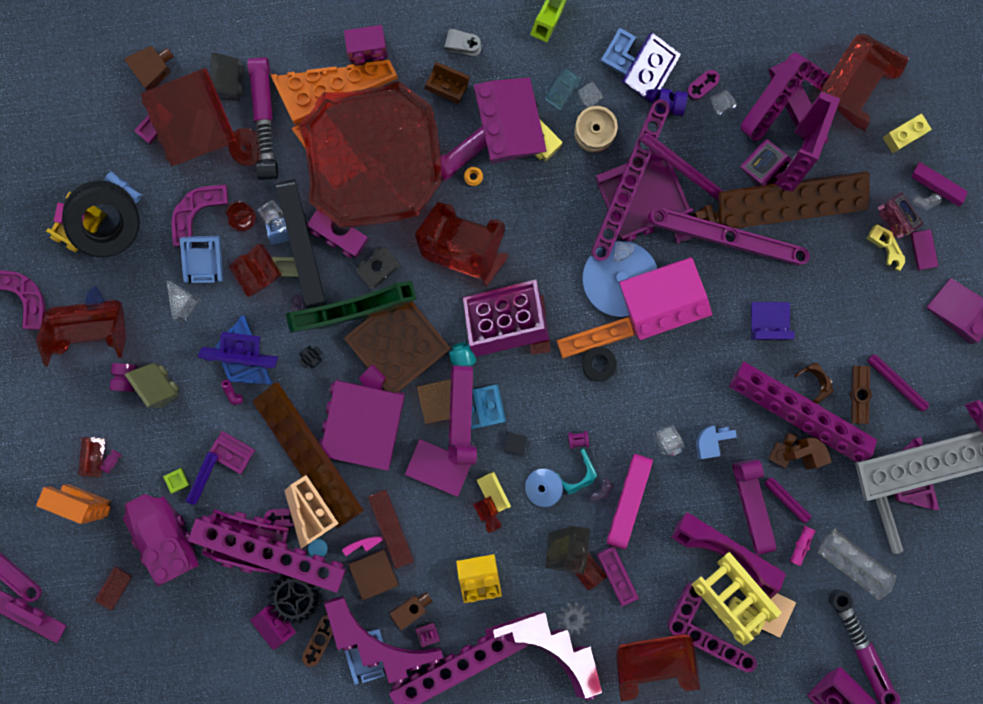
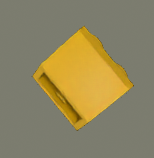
(479, 578)

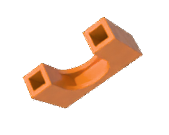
(74, 503)

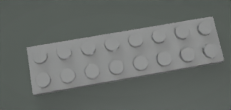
(921, 465)

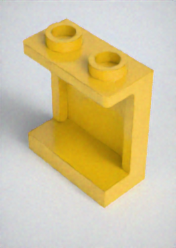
(92, 221)

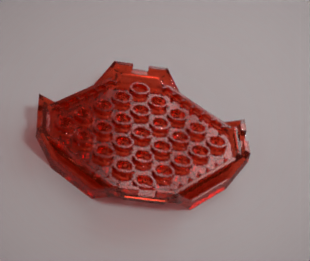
(372, 155)

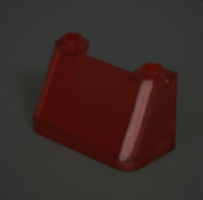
(459, 242)
(657, 661)

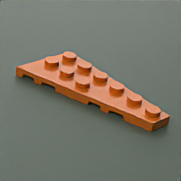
(303, 89)

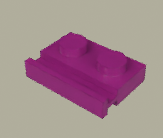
(232, 452)

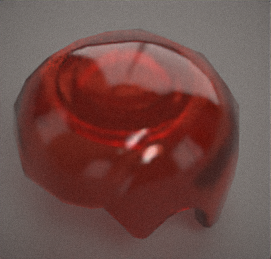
(241, 216)

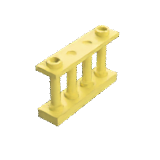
(753, 593)

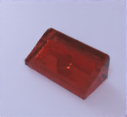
(91, 456)
(592, 575)

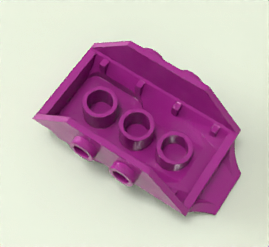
(257, 527)
(160, 538)

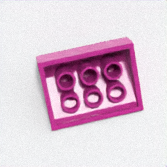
(665, 298)

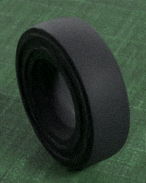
(599, 352)

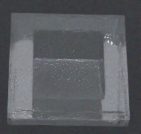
(723, 102)

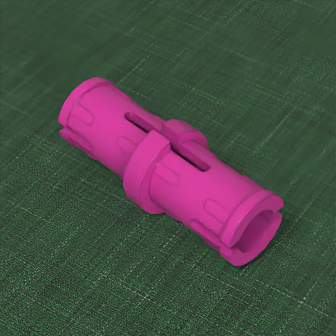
(802, 545)

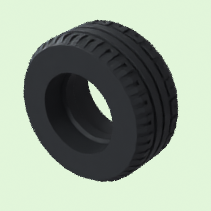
(100, 244)

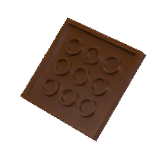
(398, 345)

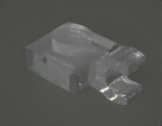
(271, 214)

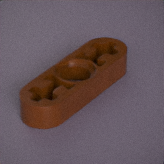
(308, 650)

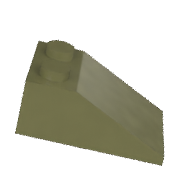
(153, 385)

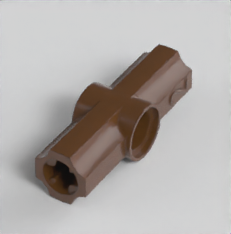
(861, 382)

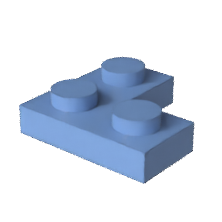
(616, 54)

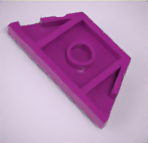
(921, 496)

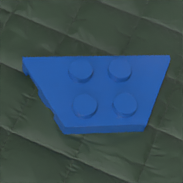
(236, 371)

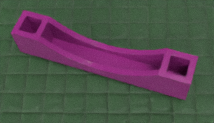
(697, 534)

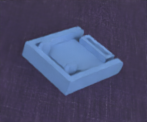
(201, 262)
(356, 666)

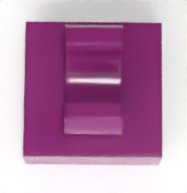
(427, 634)

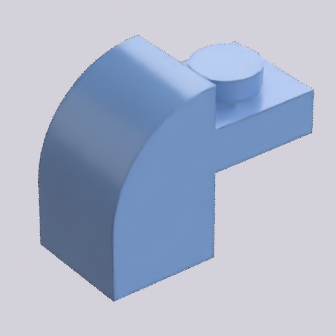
(708, 439)

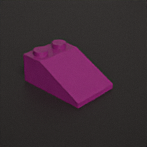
(959, 310)

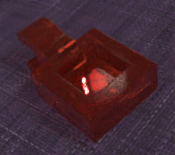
(487, 511)

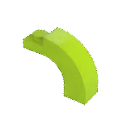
(547, 19)

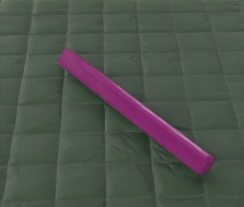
(681, 165)

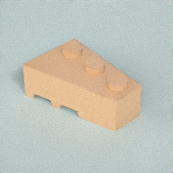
(308, 511)

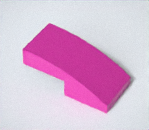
(367, 543)

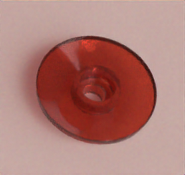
(247, 138)

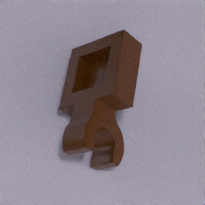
(779, 449)

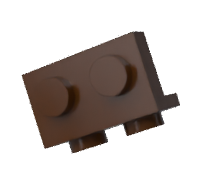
(447, 83)

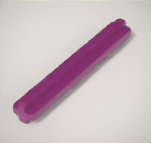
(898, 382)

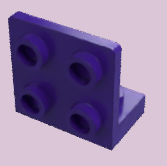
(771, 321)

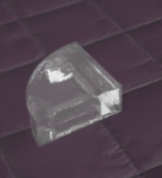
(623, 251)

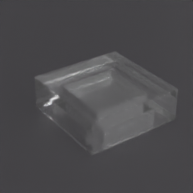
(590, 94)

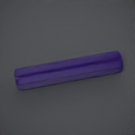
(201, 478)

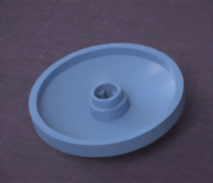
(603, 277)

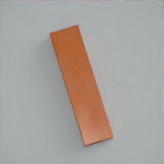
(595, 337)

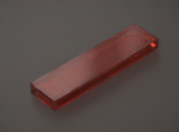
(391, 529)

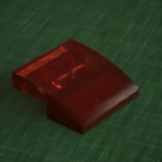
(255, 270)

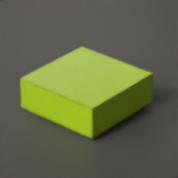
(176, 480)

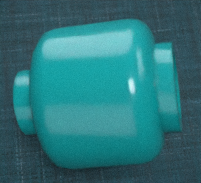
(462, 355)

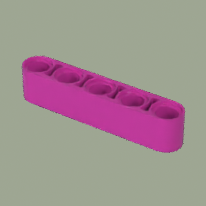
(629, 501)

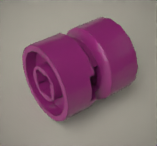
(120, 381)

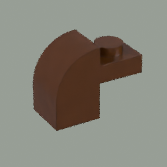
(812, 451)

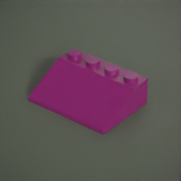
(509, 119)
(505, 318)

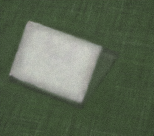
(181, 301)

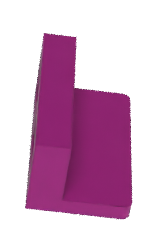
(272, 629)

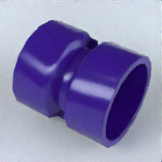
(676, 101)

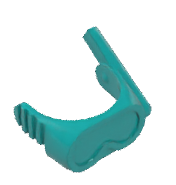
(588, 480)

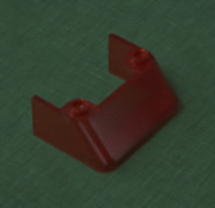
(78, 324)

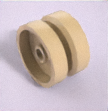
(593, 140)

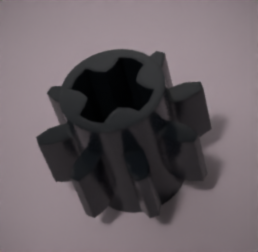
(310, 357)

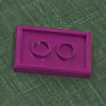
(433, 467)

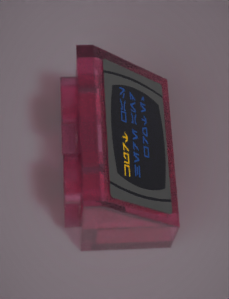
(900, 216)

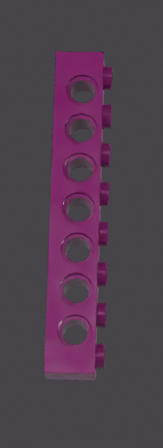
(803, 413)
(200, 536)
(458, 674)

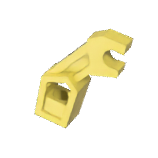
(890, 244)

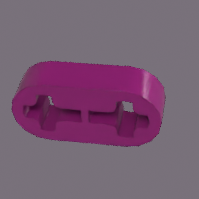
(705, 87)
(279, 512)

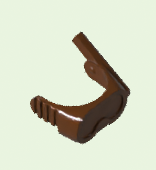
(825, 382)

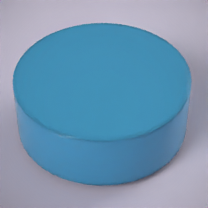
(318, 547)

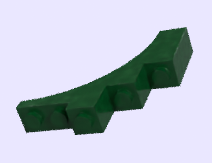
(352, 309)

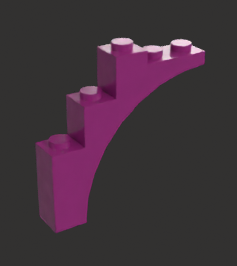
(372, 651)

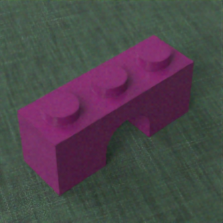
(351, 242)

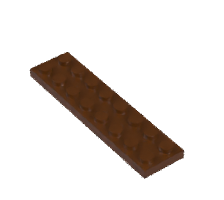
(810, 199)
(307, 453)

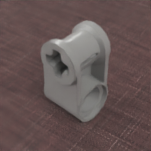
(460, 43)

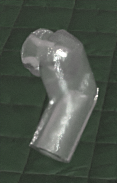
(928, 203)

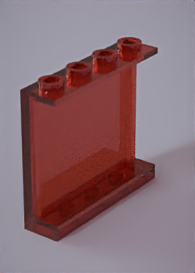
(188, 117)

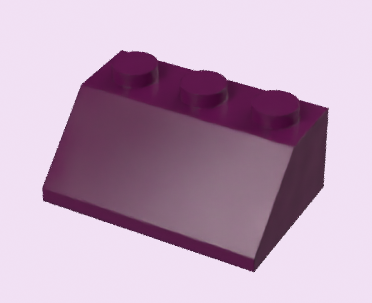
(839, 688)

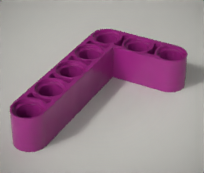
(779, 92)
(459, 446)
(746, 477)
(705, 636)

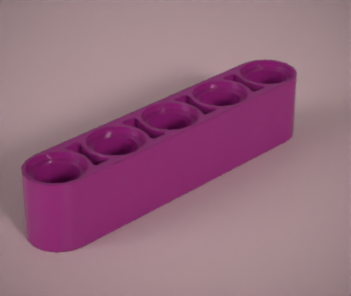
(799, 102)

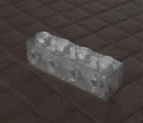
(857, 564)

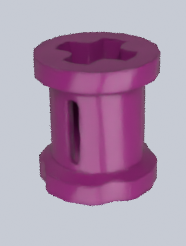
(578, 439)

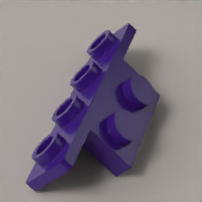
(239, 349)

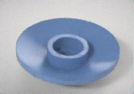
(552, 484)

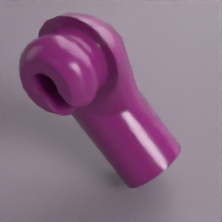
(230, 393)

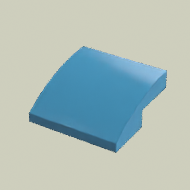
(487, 407)

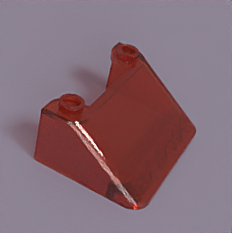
(860, 73)

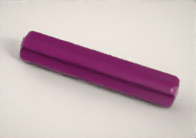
(787, 499)

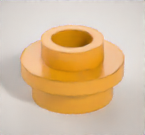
(473, 170)

